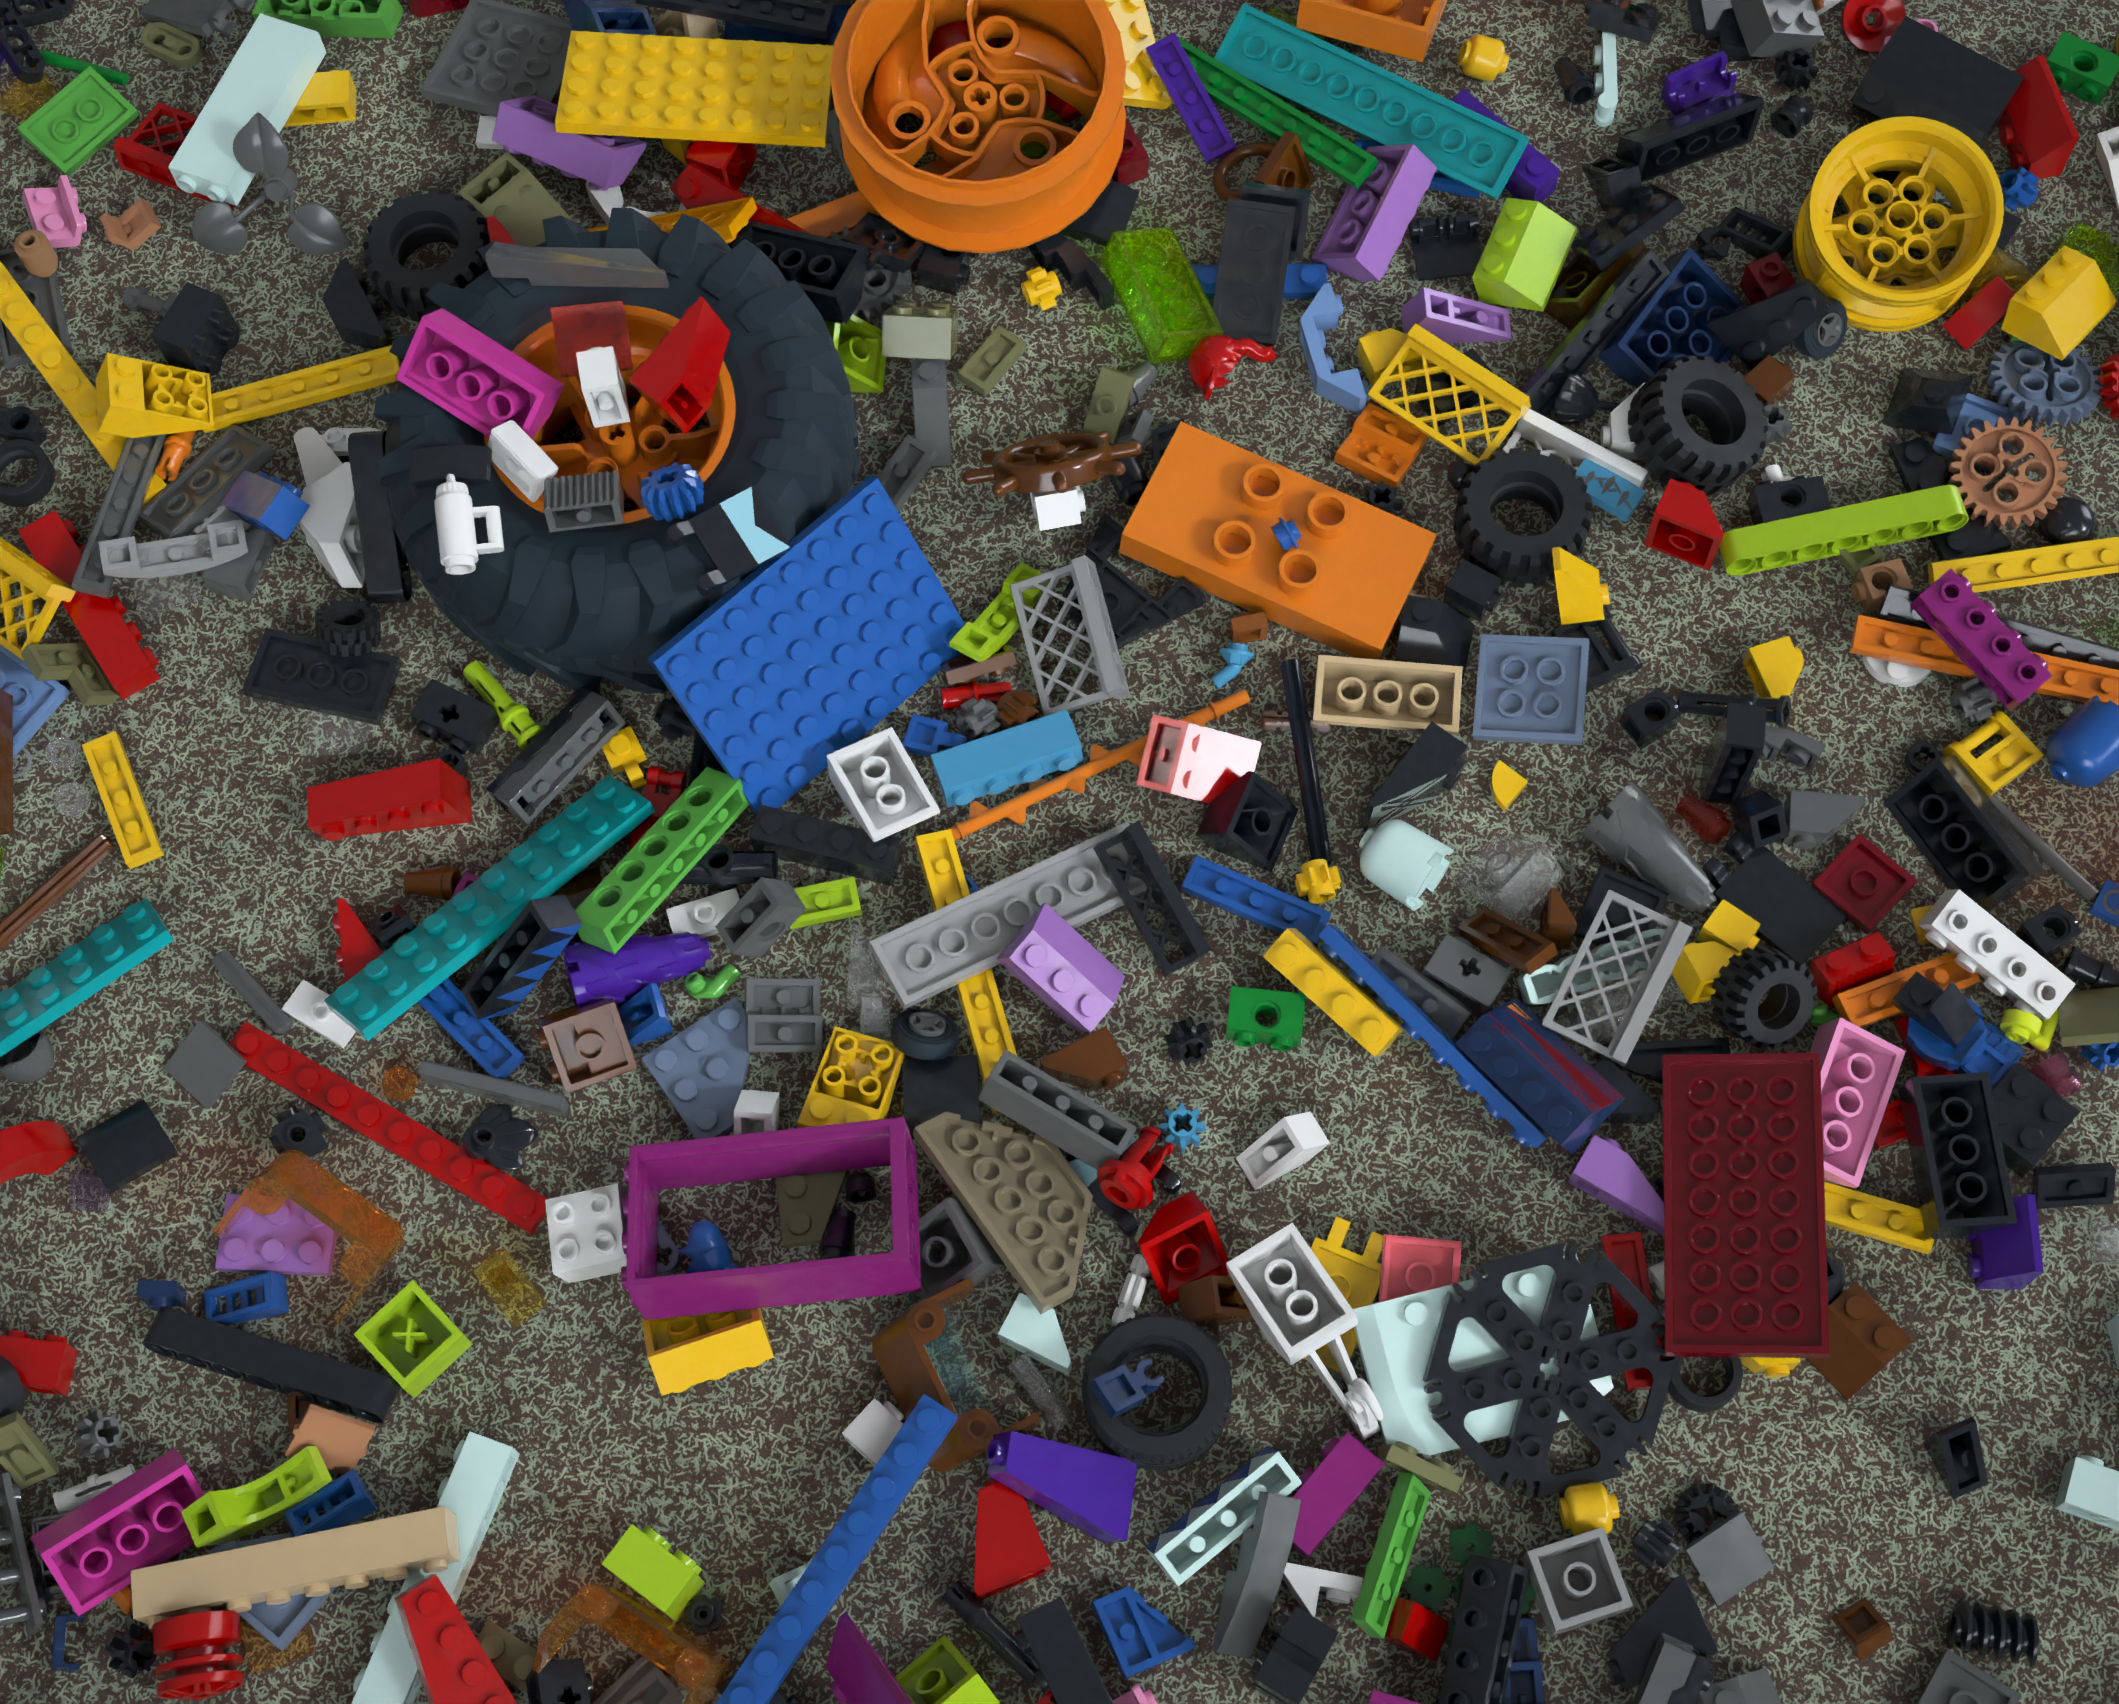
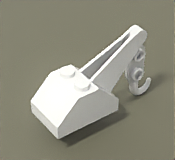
(332, 516)
(1301, 1312)

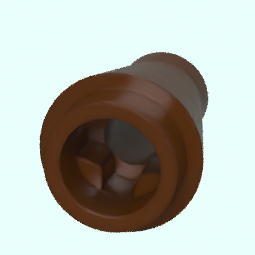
(433, 882)

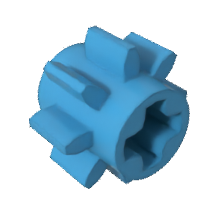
(1182, 1137)

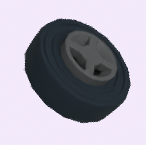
(1825, 334)
(925, 1034)

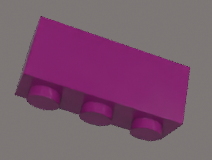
(1332, 1490)

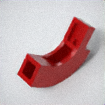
(34, 1148)

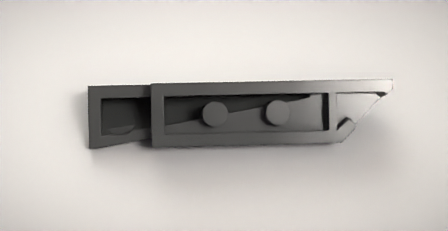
(575, 266)

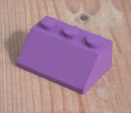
(1063, 969)

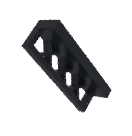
(1163, 891)

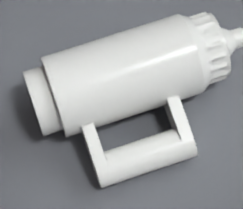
(457, 527)

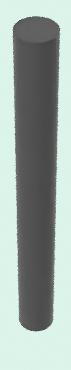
(2046, 852)

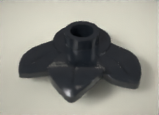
(504, 1138)

